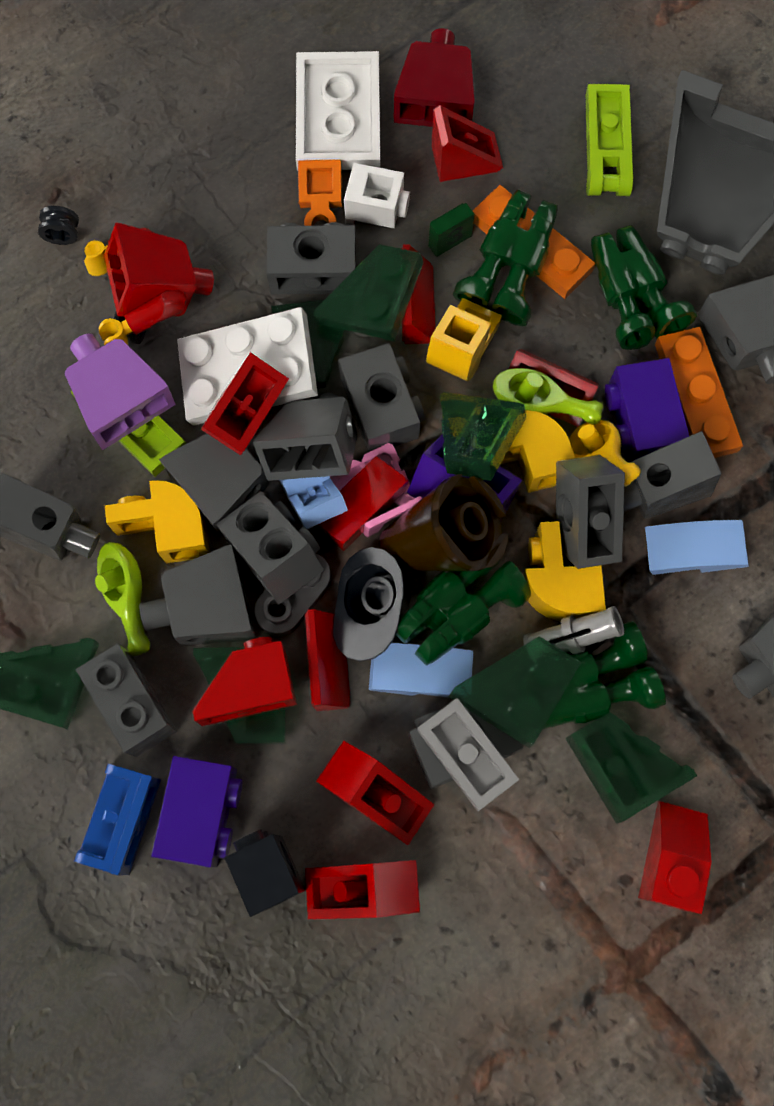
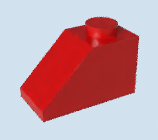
(248, 684)
(375, 792)
(677, 859)
(362, 890)

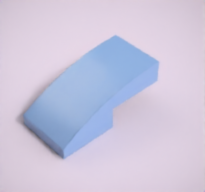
(314, 499)
(696, 545)
(404, 673)

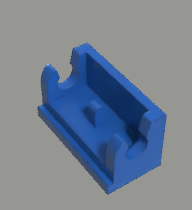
(118, 821)

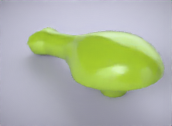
(542, 395)
(121, 586)

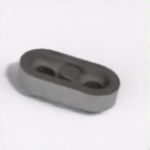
(296, 604)

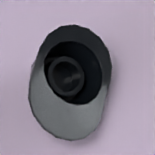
(369, 604)

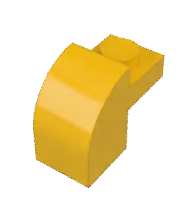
(462, 338)
(538, 448)
(173, 515)
(560, 589)

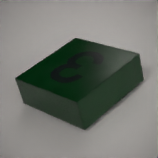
(451, 229)

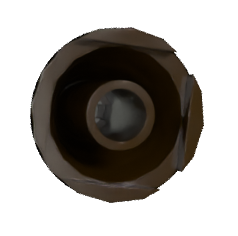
(449, 529)

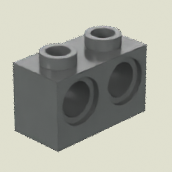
(272, 546)
(126, 700)

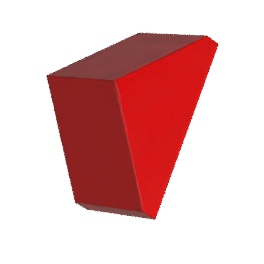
(462, 147)
(244, 403)

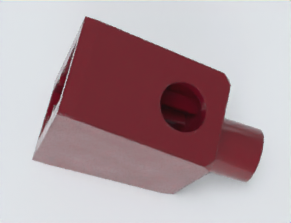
(434, 76)

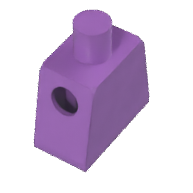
(114, 388)

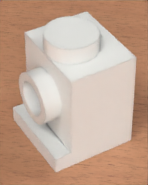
(375, 196)

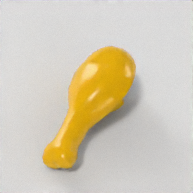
(605, 441)

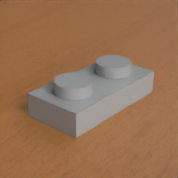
(467, 754)

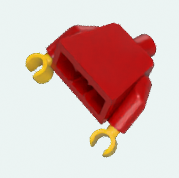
(147, 278)

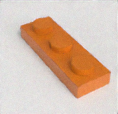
(564, 265)
(700, 390)

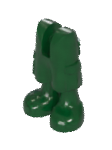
(513, 247)
(633, 273)
(459, 615)
(589, 699)

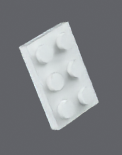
(338, 107)
(214, 357)

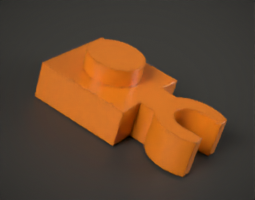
(319, 189)

